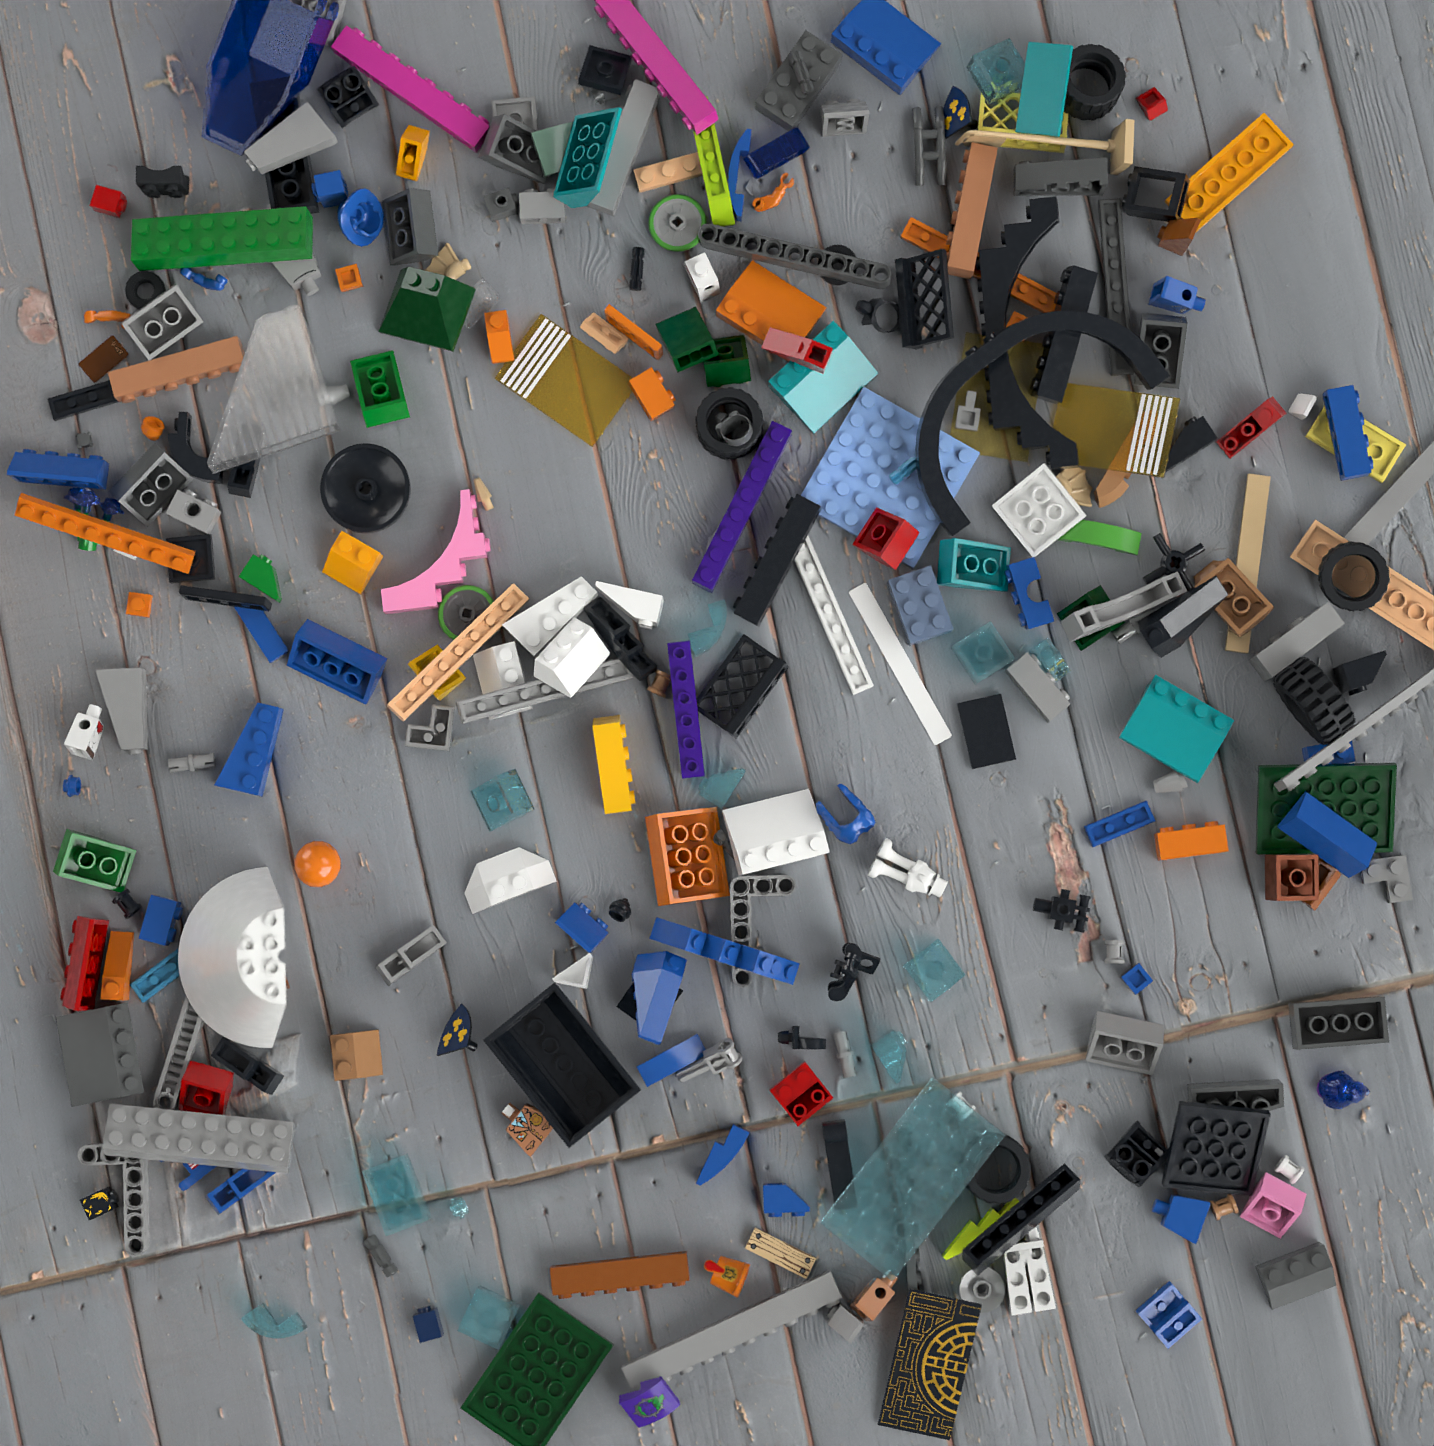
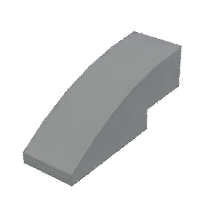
(410, 955)

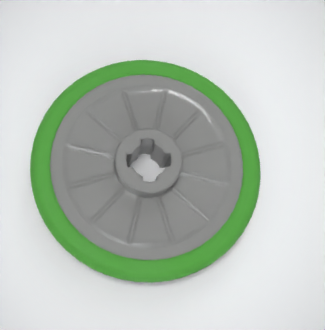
(663, 218)

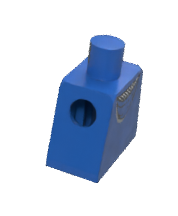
(1175, 296)

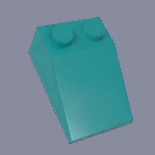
(973, 565)

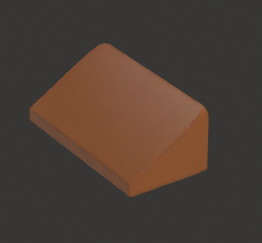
(1327, 878)

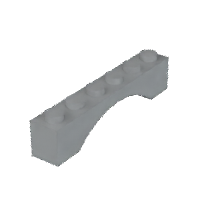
(1125, 607)

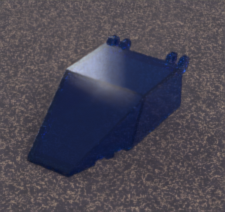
(260, 67)

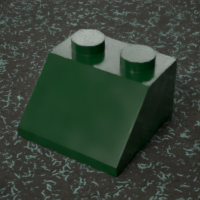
(730, 364)
(1093, 597)

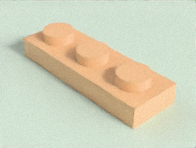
(668, 172)

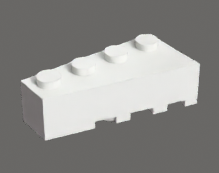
(546, 619)

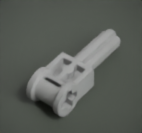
(715, 1059)

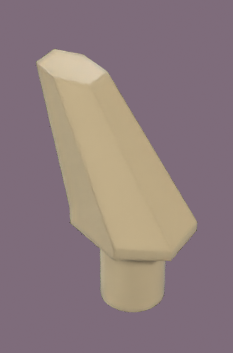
(483, 494)

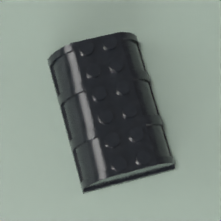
(562, 1065)

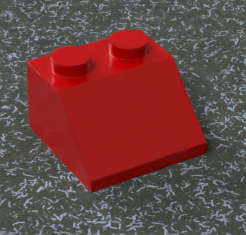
(886, 538)
(205, 1089)

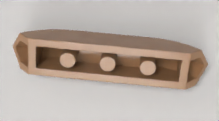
(1111, 487)

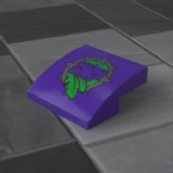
(650, 1402)

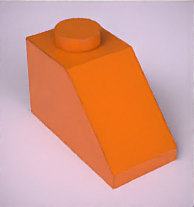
(499, 336)

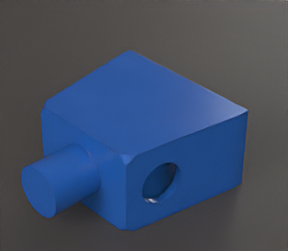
(1183, 1215)

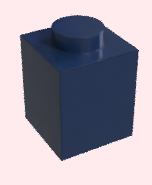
(428, 1324)

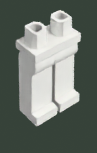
(1028, 1254)

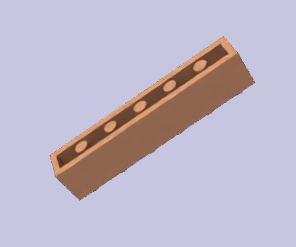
(971, 209)
(177, 369)

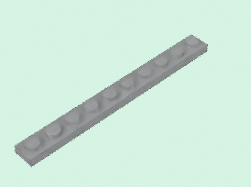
(1357, 731)

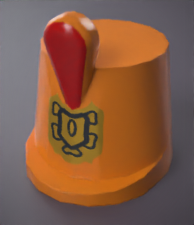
(728, 1274)

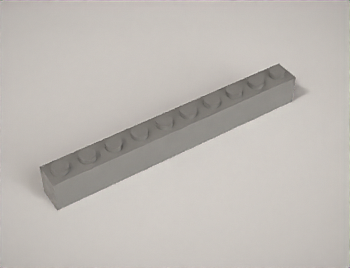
(734, 1330)

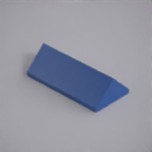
(1328, 835)

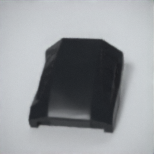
(347, 96)
(1141, 1155)

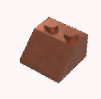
(1291, 877)

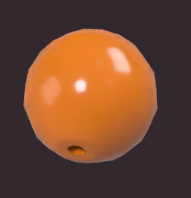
(317, 864)

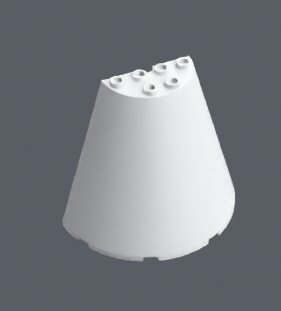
(232, 958)

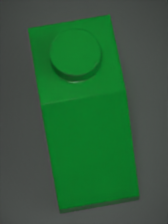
(262, 576)

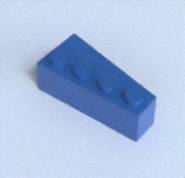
(252, 754)

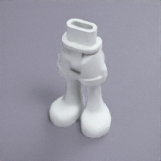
(919, 875)

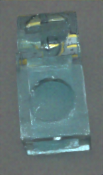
(1051, 659)

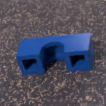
(1021, 575)

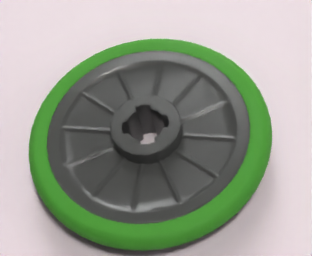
(453, 606)

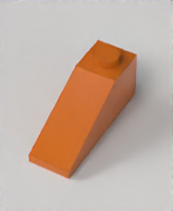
(118, 966)

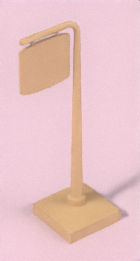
(1119, 145)

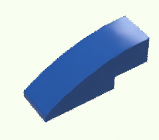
(671, 1060)
(723, 1154)
(236, 1188)

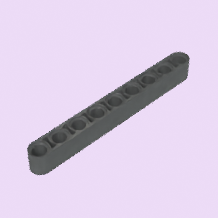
(801, 264)

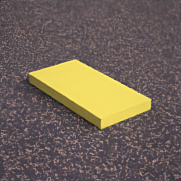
(1382, 446)

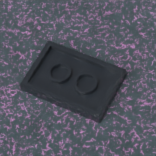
(986, 731)

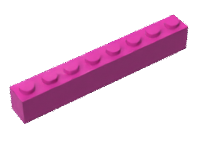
(658, 63)
(410, 88)

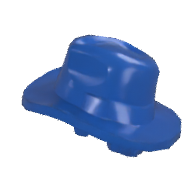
(361, 217)

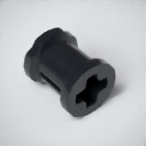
(126, 903)

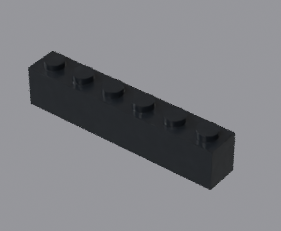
(1061, 346)
(777, 560)
(1021, 1219)

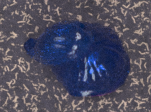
(1340, 1090)

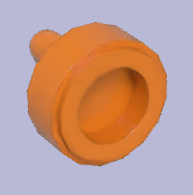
(152, 427)

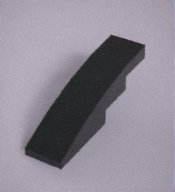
(619, 639)

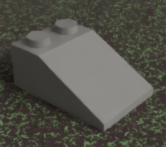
(844, 118)

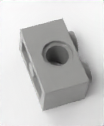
(180, 510)

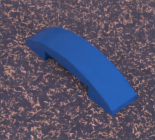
(741, 149)

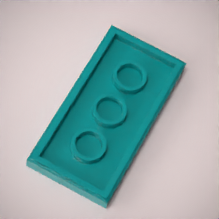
(1044, 89)

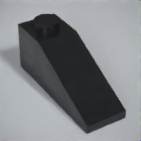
(1190, 441)

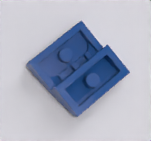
(1168, 1314)

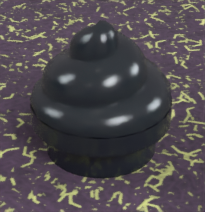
(620, 910)

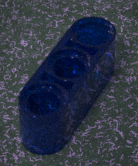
(776, 153)

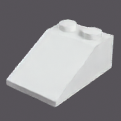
(638, 605)

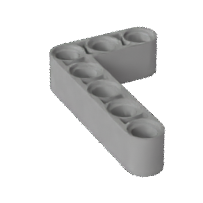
(745, 920)
(129, 1187)

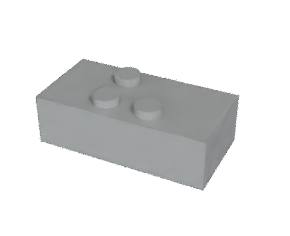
(1300, 638)

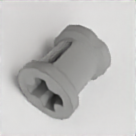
(1114, 951)

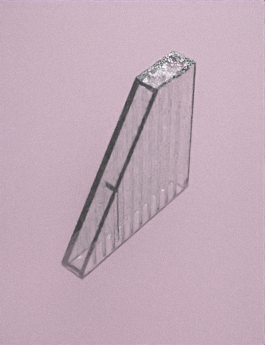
(276, 394)

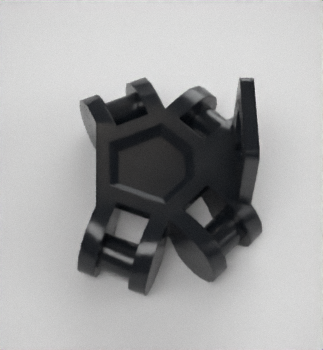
(853, 955)

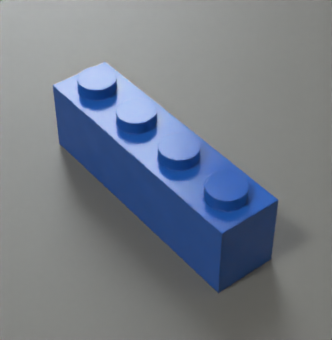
(1347, 432)

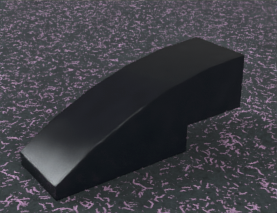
(243, 479)
(247, 1066)

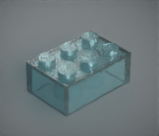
(396, 1194)

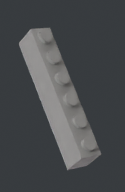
(626, 145)

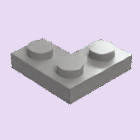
(1394, 873)

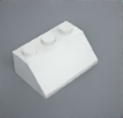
(570, 658)
(500, 669)

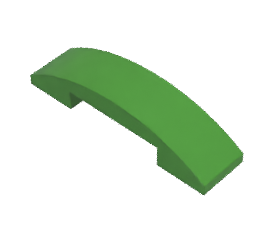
(1104, 536)

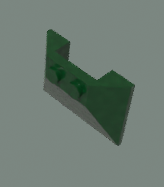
(427, 308)

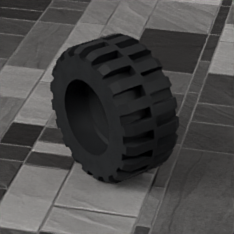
(1314, 700)

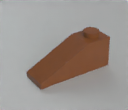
(1178, 234)

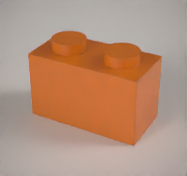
(651, 393)

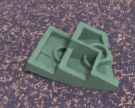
(551, 146)

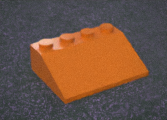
(767, 301)
(685, 857)

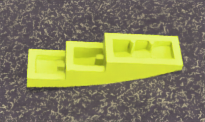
(972, 1231)

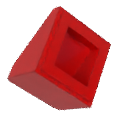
(1152, 103)

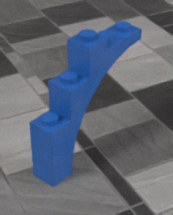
(724, 951)

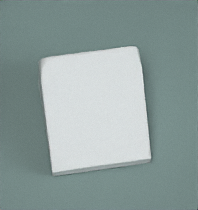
(1302, 405)

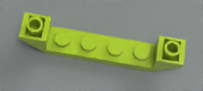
(714, 177)

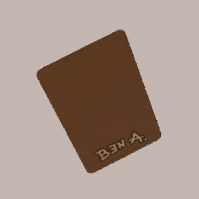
(103, 359)

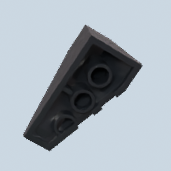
(1176, 621)

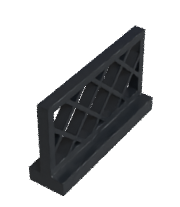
(910, 301)
(755, 697)

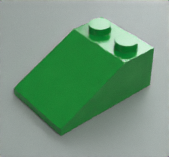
(379, 389)
(94, 861)

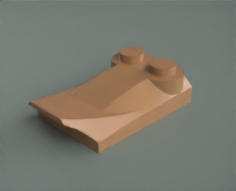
(1244, 604)

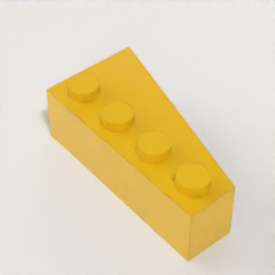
(612, 764)

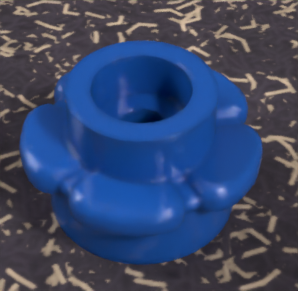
(72, 786)

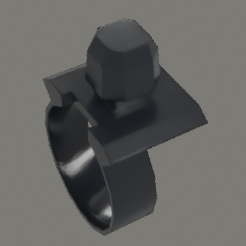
(869, 309)
(785, 1037)

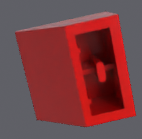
(801, 1093)

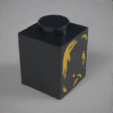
(100, 1203)

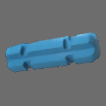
(903, 470)

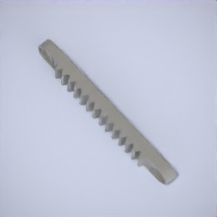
(179, 1055)

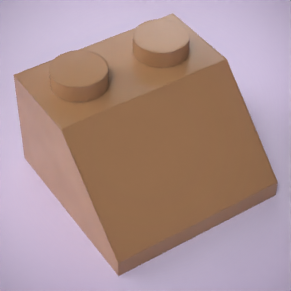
(356, 1055)

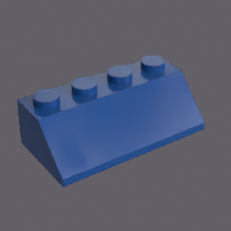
(59, 470)
(336, 661)

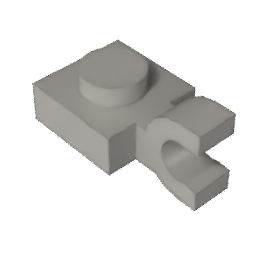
(967, 415)

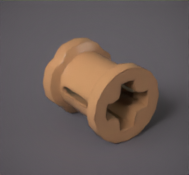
(660, 683)
(1223, 1207)

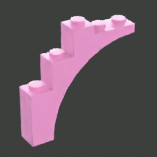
(465, 545)

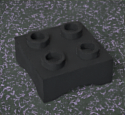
(162, 182)

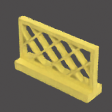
(1015, 143)

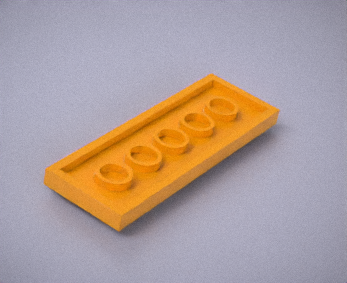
(1234, 169)

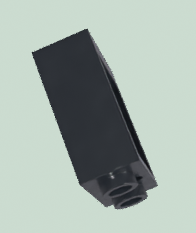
(1177, 198)

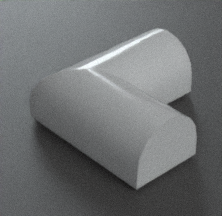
(436, 735)

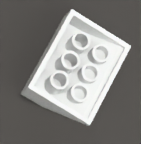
(775, 832)

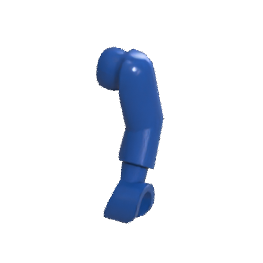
(217, 284)

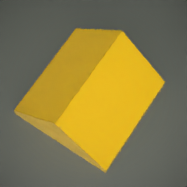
(425, 659)

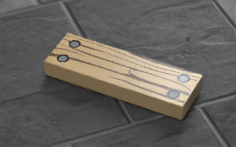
(780, 1253)

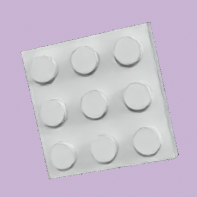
(1039, 510)

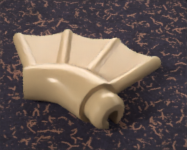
(448, 264)
(1076, 484)

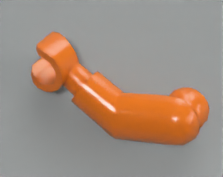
(773, 200)
(109, 315)

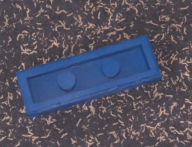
(263, 633)
(1119, 823)

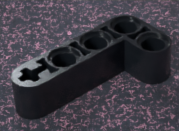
(837, 1156)

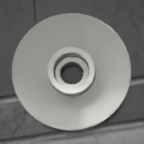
(991, 1297)

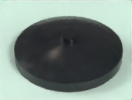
(365, 488)

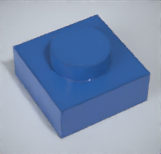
(1136, 978)

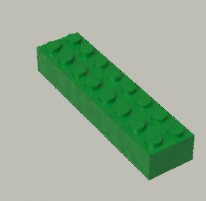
(222, 238)

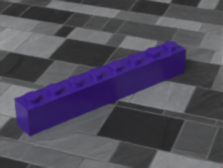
(742, 506)

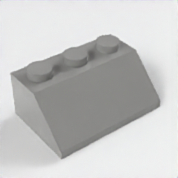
(1125, 1043)

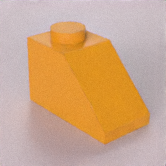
(412, 152)

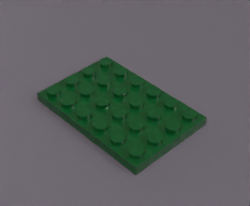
(1355, 791)
(537, 1374)

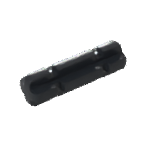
(636, 268)

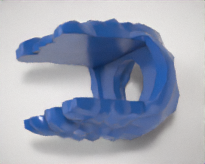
(849, 832)

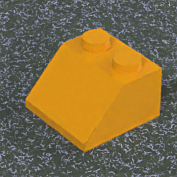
(351, 562)

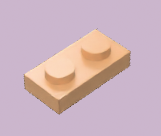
(604, 333)

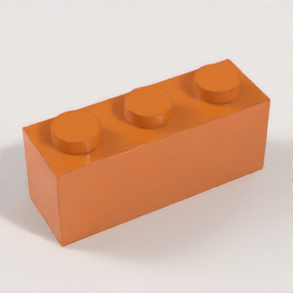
(1191, 841)

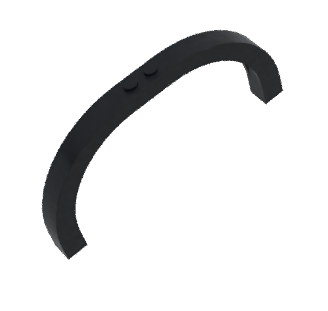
(929, 472)

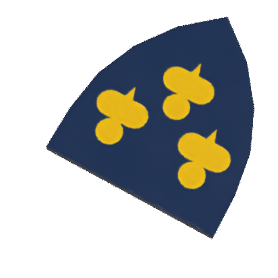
(957, 112)
(457, 1033)

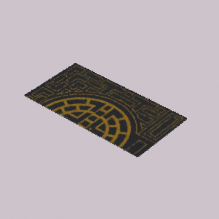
(929, 1364)

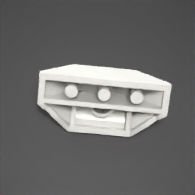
(507, 878)

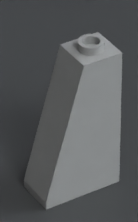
(290, 140)
(127, 705)

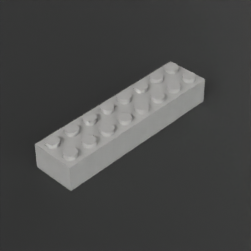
(198, 1138)

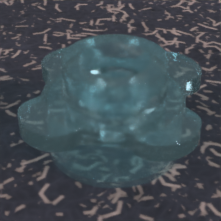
(459, 1207)

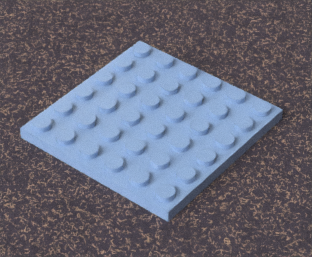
(858, 464)

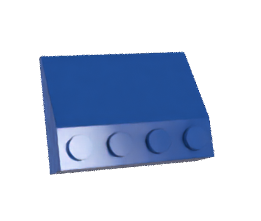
(885, 43)

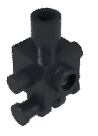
(1062, 910)

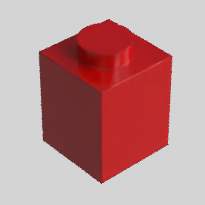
(108, 201)

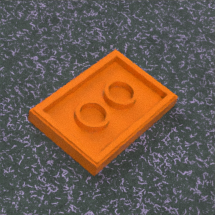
(633, 332)

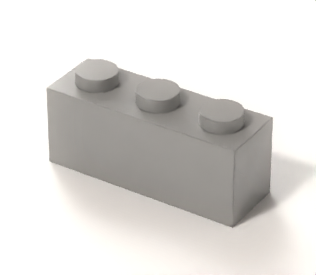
(1038, 686)

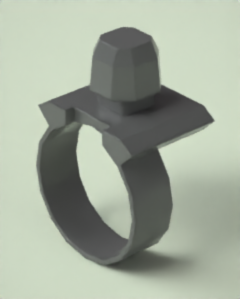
(728, 423)

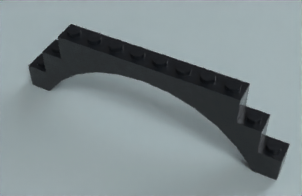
(998, 275)

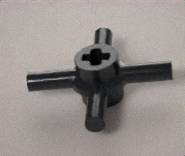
(1182, 558)

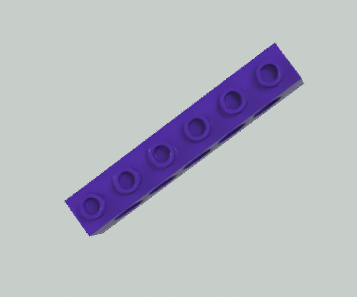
(686, 709)

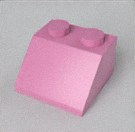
(1273, 1205)

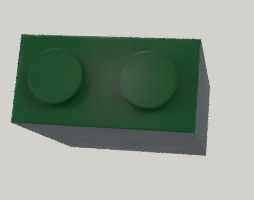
(686, 339)

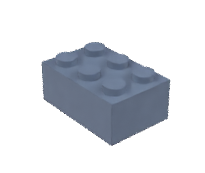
(920, 605)

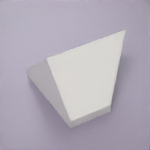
(576, 974)

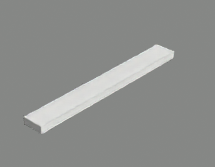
(832, 619)

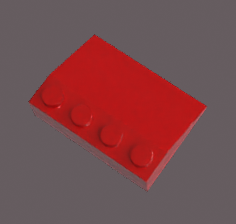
(85, 963)

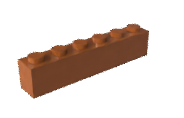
(619, 1273)

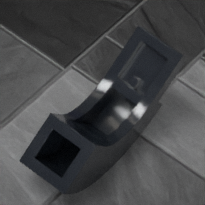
(184, 454)

